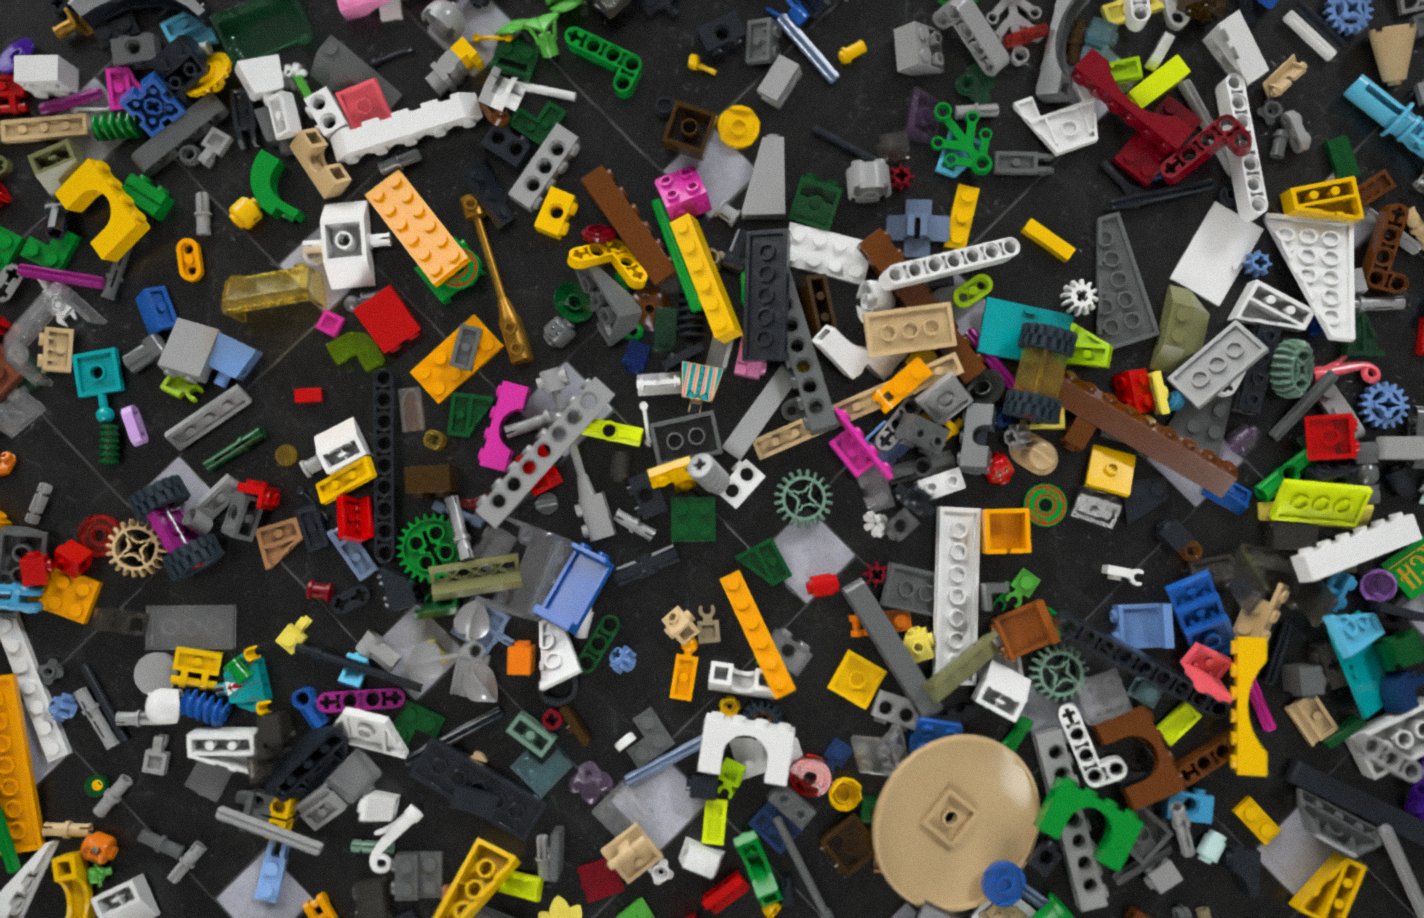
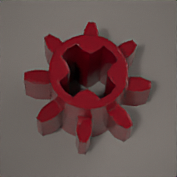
(895, 181)
(869, 574)

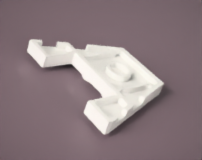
(1065, 128)

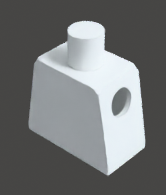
(260, 76)
(700, 857)

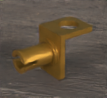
(73, 24)

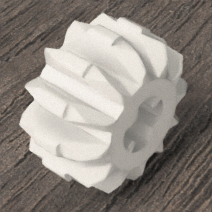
(1071, 295)

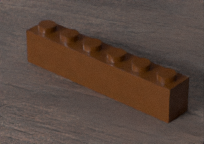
(628, 225)

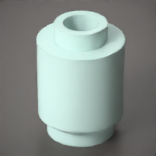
(1211, 847)

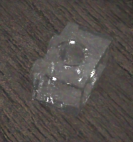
(801, 654)

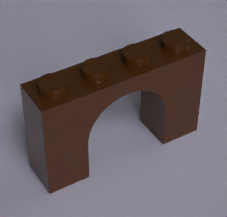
(1164, 779)

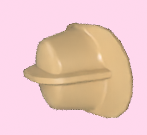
(1038, 457)

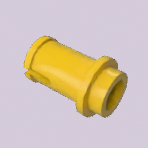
(852, 52)

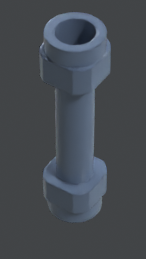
(474, 520)

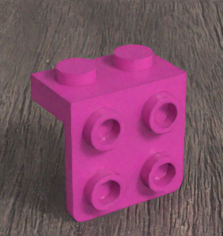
(683, 193)

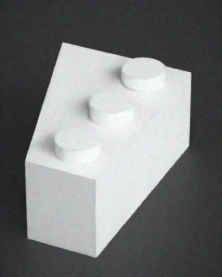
(1236, 49)
(223, 746)

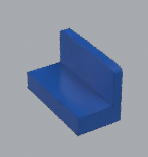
(156, 309)

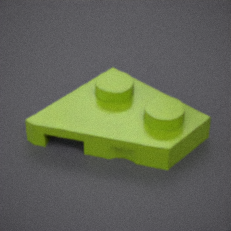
(1089, 350)

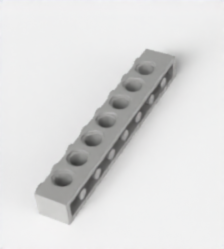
(485, 504)
(1096, 894)

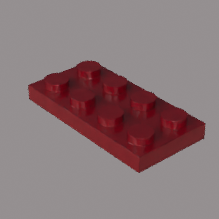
(1142, 157)

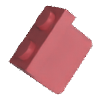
(1206, 669)

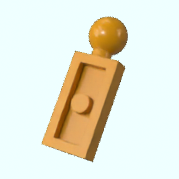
(684, 672)

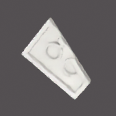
(557, 655)

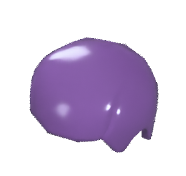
(1378, 585)

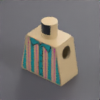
(699, 384)

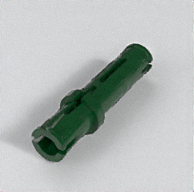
(255, 436)

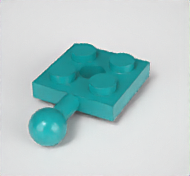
(110, 381)

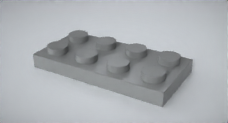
(1217, 364)

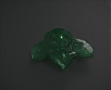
(978, 84)

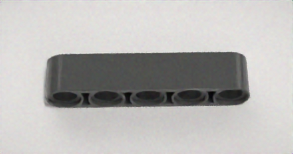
(181, 132)

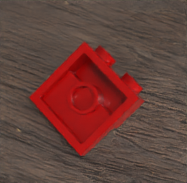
(1331, 437)

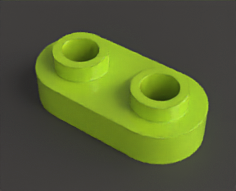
(971, 291)

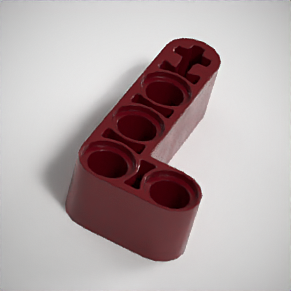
(1202, 152)

